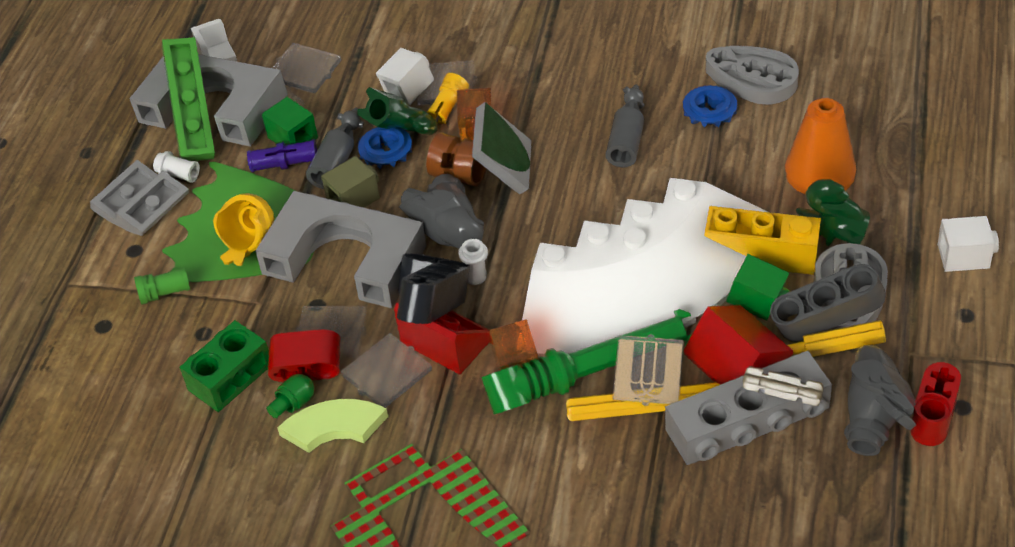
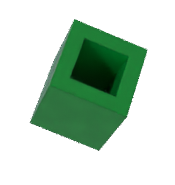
(289, 123)
(757, 286)

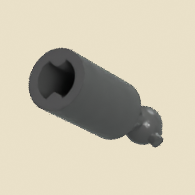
(626, 129)
(334, 148)

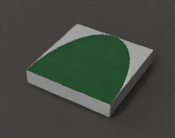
(502, 148)

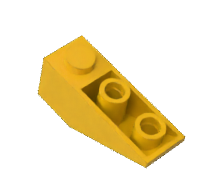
(773, 237)

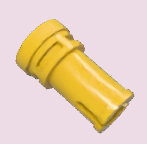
(447, 96)

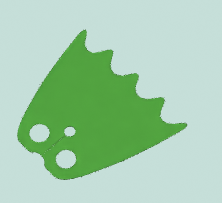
(202, 246)

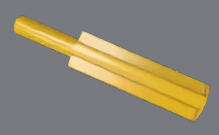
(841, 339)

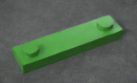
(188, 99)

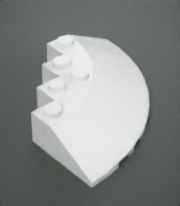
(632, 271)

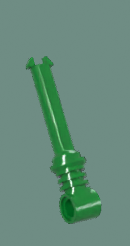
(559, 370)

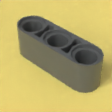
(847, 302)

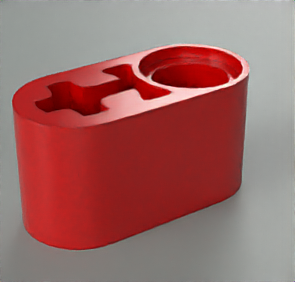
(304, 352)
(932, 410)

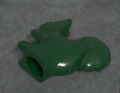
(391, 111)
(838, 213)

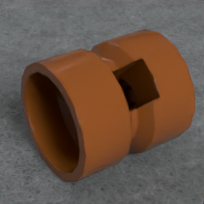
(453, 157)

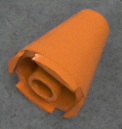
(821, 148)

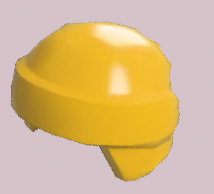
(242, 226)

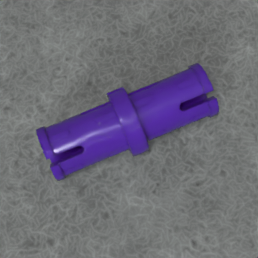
(281, 155)

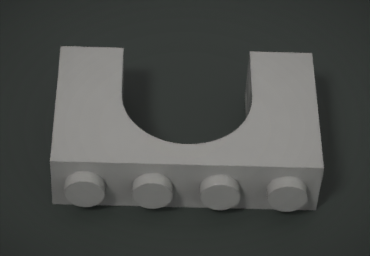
(239, 118)
(312, 221)

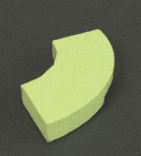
(331, 421)

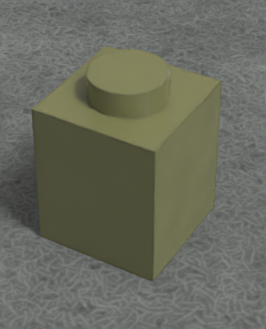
(352, 183)

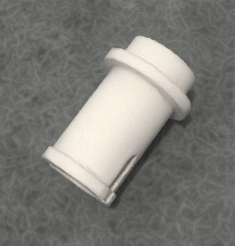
(176, 166)
(474, 254)

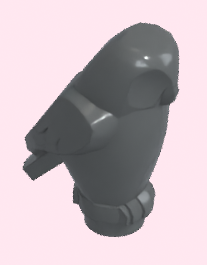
(444, 211)
(876, 401)

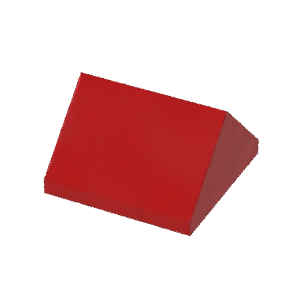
(448, 340)
(732, 340)

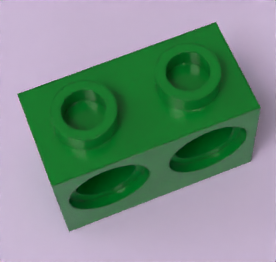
(226, 365)

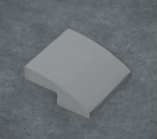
(138, 198)

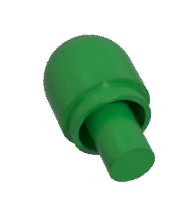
(291, 395)

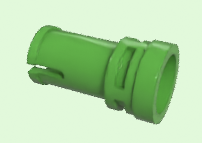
(152, 287)

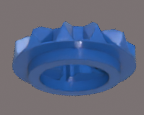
(717, 97)
(395, 139)

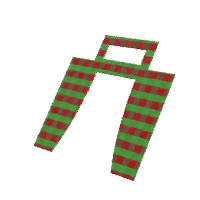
(454, 479)

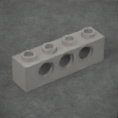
(739, 412)

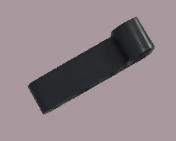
(430, 287)

